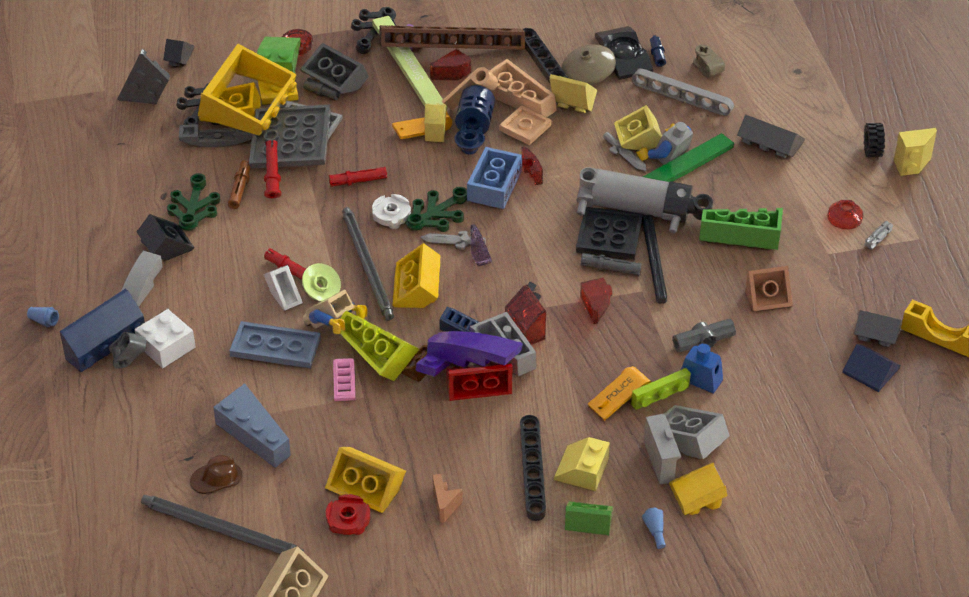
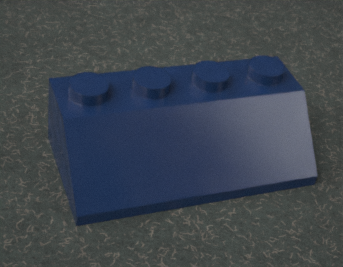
(91, 335)

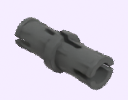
(321, 89)

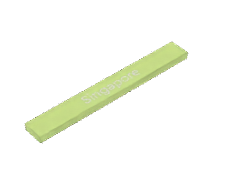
(411, 69)

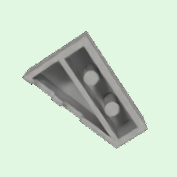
(505, 327)

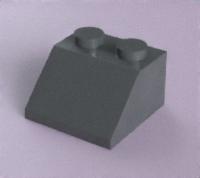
(877, 327)

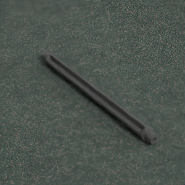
(368, 264)
(216, 524)

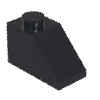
(177, 52)

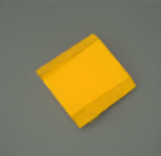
(699, 489)

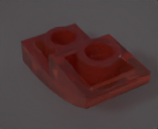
(532, 165)

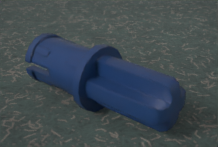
(657, 51)

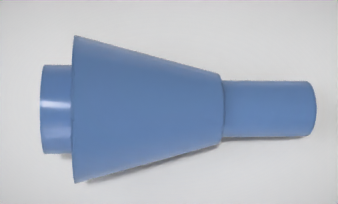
(654, 521)

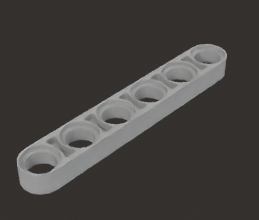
(682, 95)

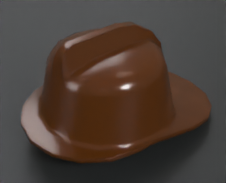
(216, 475)

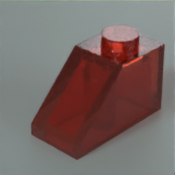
(451, 66)
(595, 297)

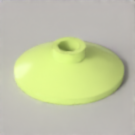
(325, 276)

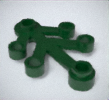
(189, 220)
(417, 221)

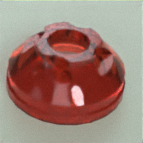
(306, 39)
(845, 218)

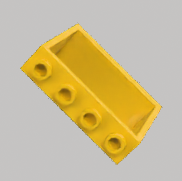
(250, 65)

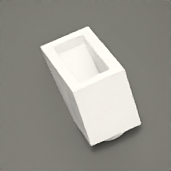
(283, 287)

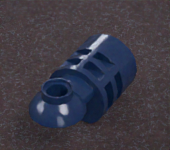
(473, 118)

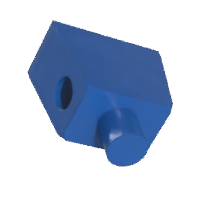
(704, 368)

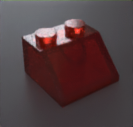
(528, 315)

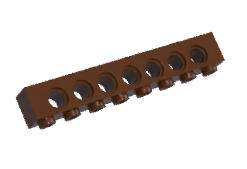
(451, 37)

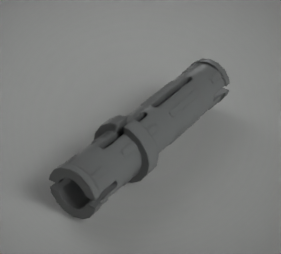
(602, 262)

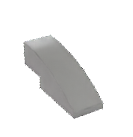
(142, 275)

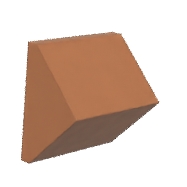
(768, 288)

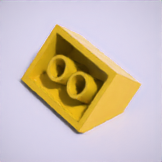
(417, 278)
(365, 477)

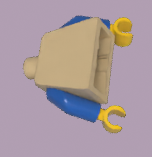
(332, 308)

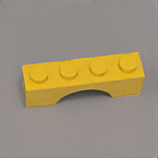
(921, 321)

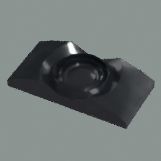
(626, 49)

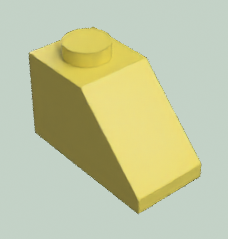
(435, 122)

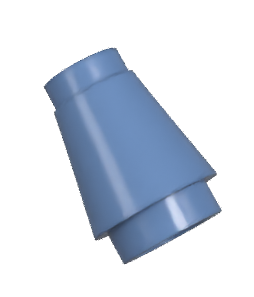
(44, 315)

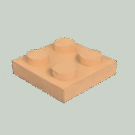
(525, 125)

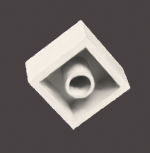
(166, 338)

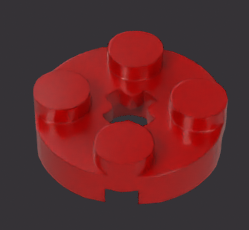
(348, 525)

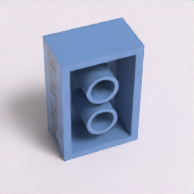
(494, 177)

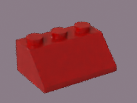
(479, 381)

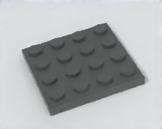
(299, 133)

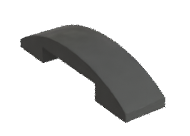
(212, 137)

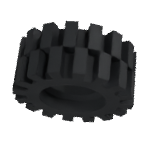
(874, 139)

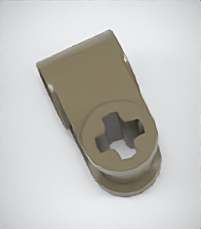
(708, 61)

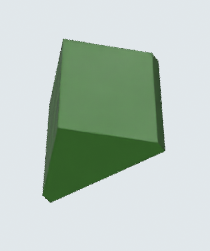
(588, 518)

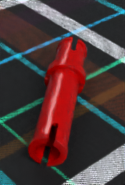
(357, 176)
(284, 260)

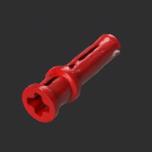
(272, 177)

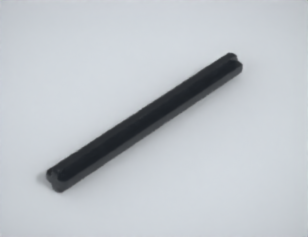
(654, 259)

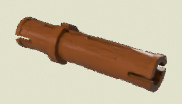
(241, 179)

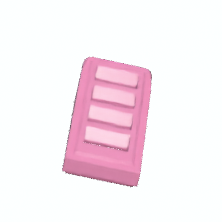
(340, 368)

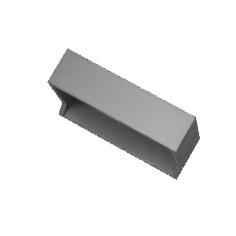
(661, 447)

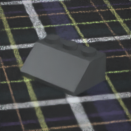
(335, 69)
(769, 136)

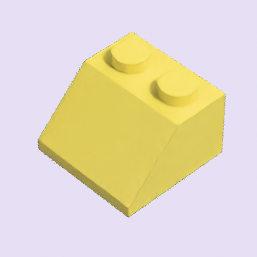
(638, 130)
(914, 150)
(583, 463)

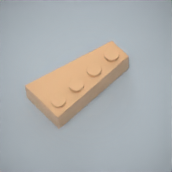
(519, 89)

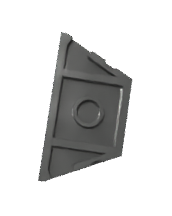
(144, 82)

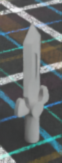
(626, 153)
(464, 240)

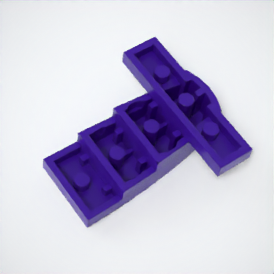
(464, 348)

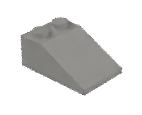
(696, 430)

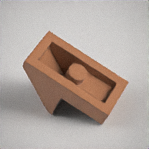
(446, 500)

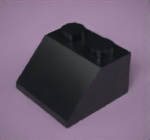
(164, 237)

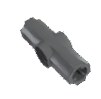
(704, 334)

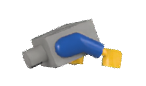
(671, 145)

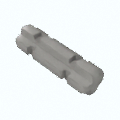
(878, 235)

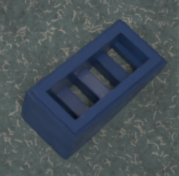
(451, 317)

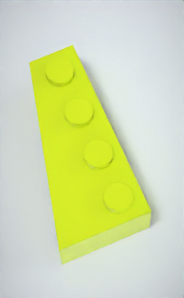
(378, 347)

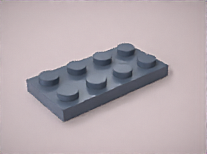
(275, 344)

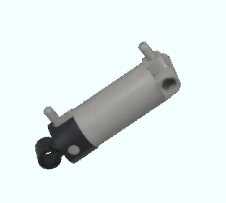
(640, 195)

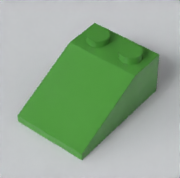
(281, 51)

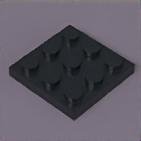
(609, 233)

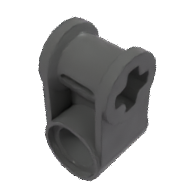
(127, 348)

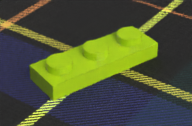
(660, 389)

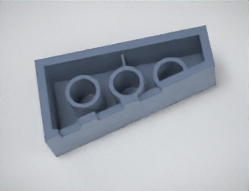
(252, 425)

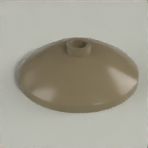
(589, 63)

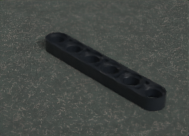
(542, 50)
(532, 466)

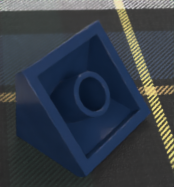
(870, 367)

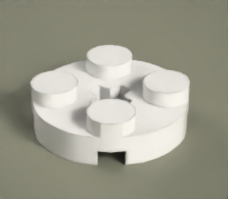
(383, 214)

